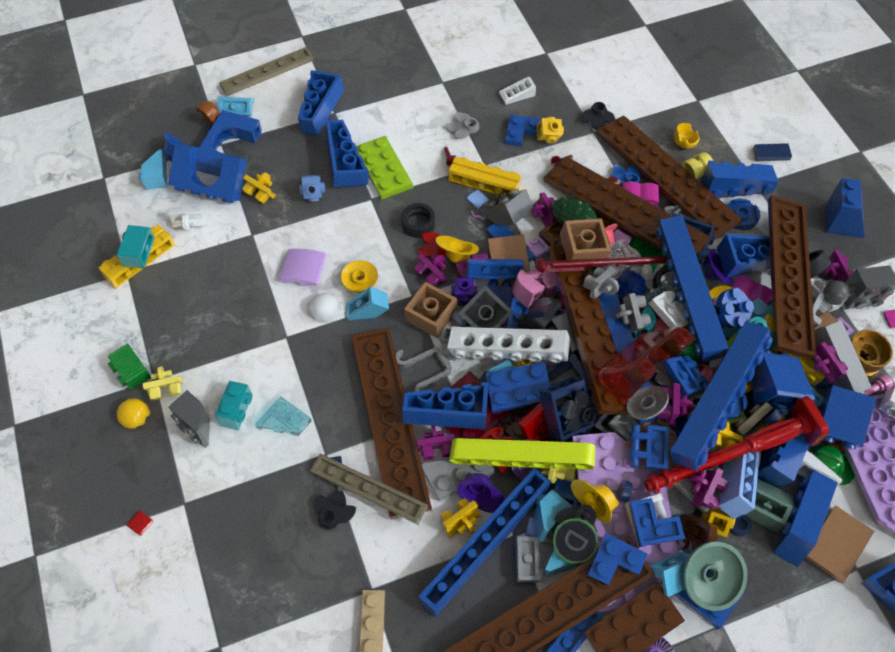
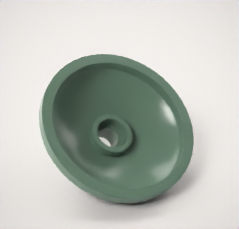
(723, 583)

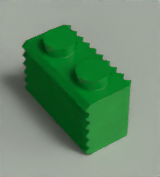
(128, 366)

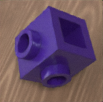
(464, 290)

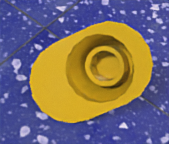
(456, 249)
(597, 497)

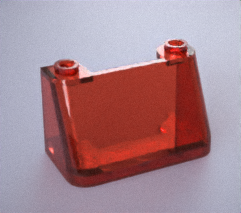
(636, 362)

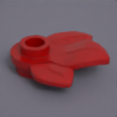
(431, 246)

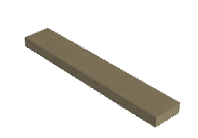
(266, 71)
(369, 489)

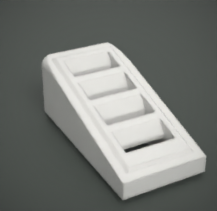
(526, 85)
(812, 463)

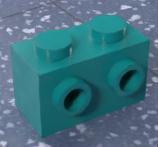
(135, 246)
(233, 405)

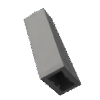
(837, 336)

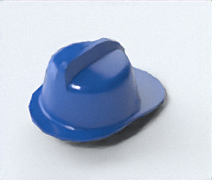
(170, 141)

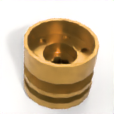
(872, 350)

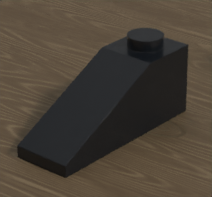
(537, 317)

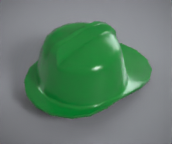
(835, 461)

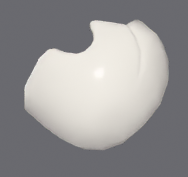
(324, 307)

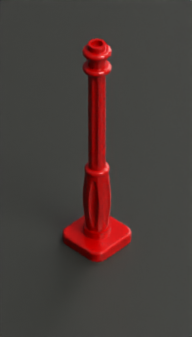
(805, 421)

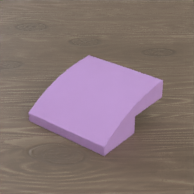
(303, 267)

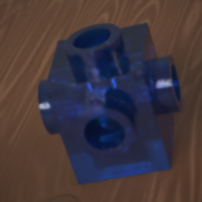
(631, 282)

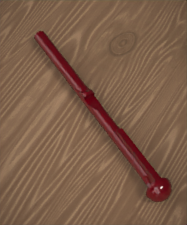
(578, 265)

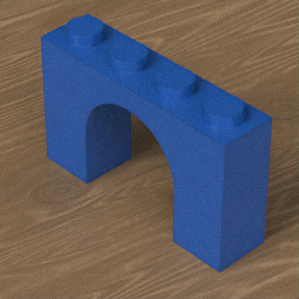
(226, 127)
(184, 175)

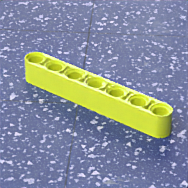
(523, 453)

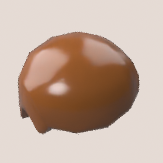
(209, 111)

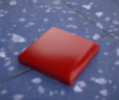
(140, 523)

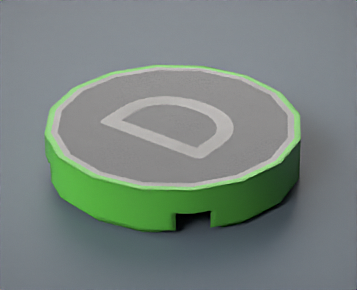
(575, 540)

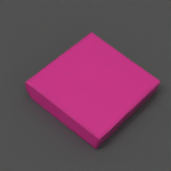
(890, 317)

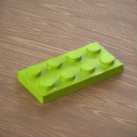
(384, 167)

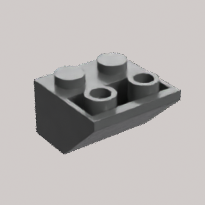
(508, 208)
(191, 418)

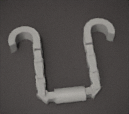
(440, 355)

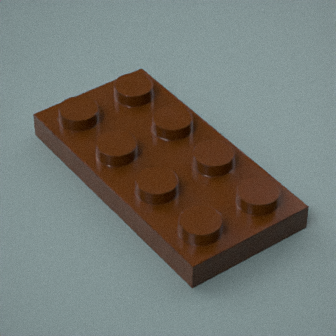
(636, 623)

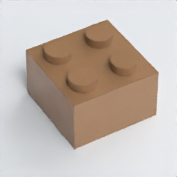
(585, 239)
(430, 309)

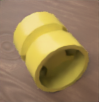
(697, 164)

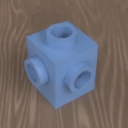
(315, 181)

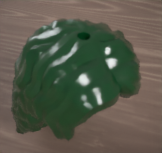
(571, 209)

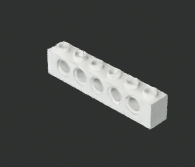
(518, 338)

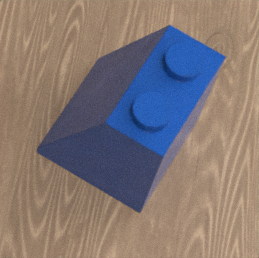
(846, 209)
(780, 381)
(847, 416)

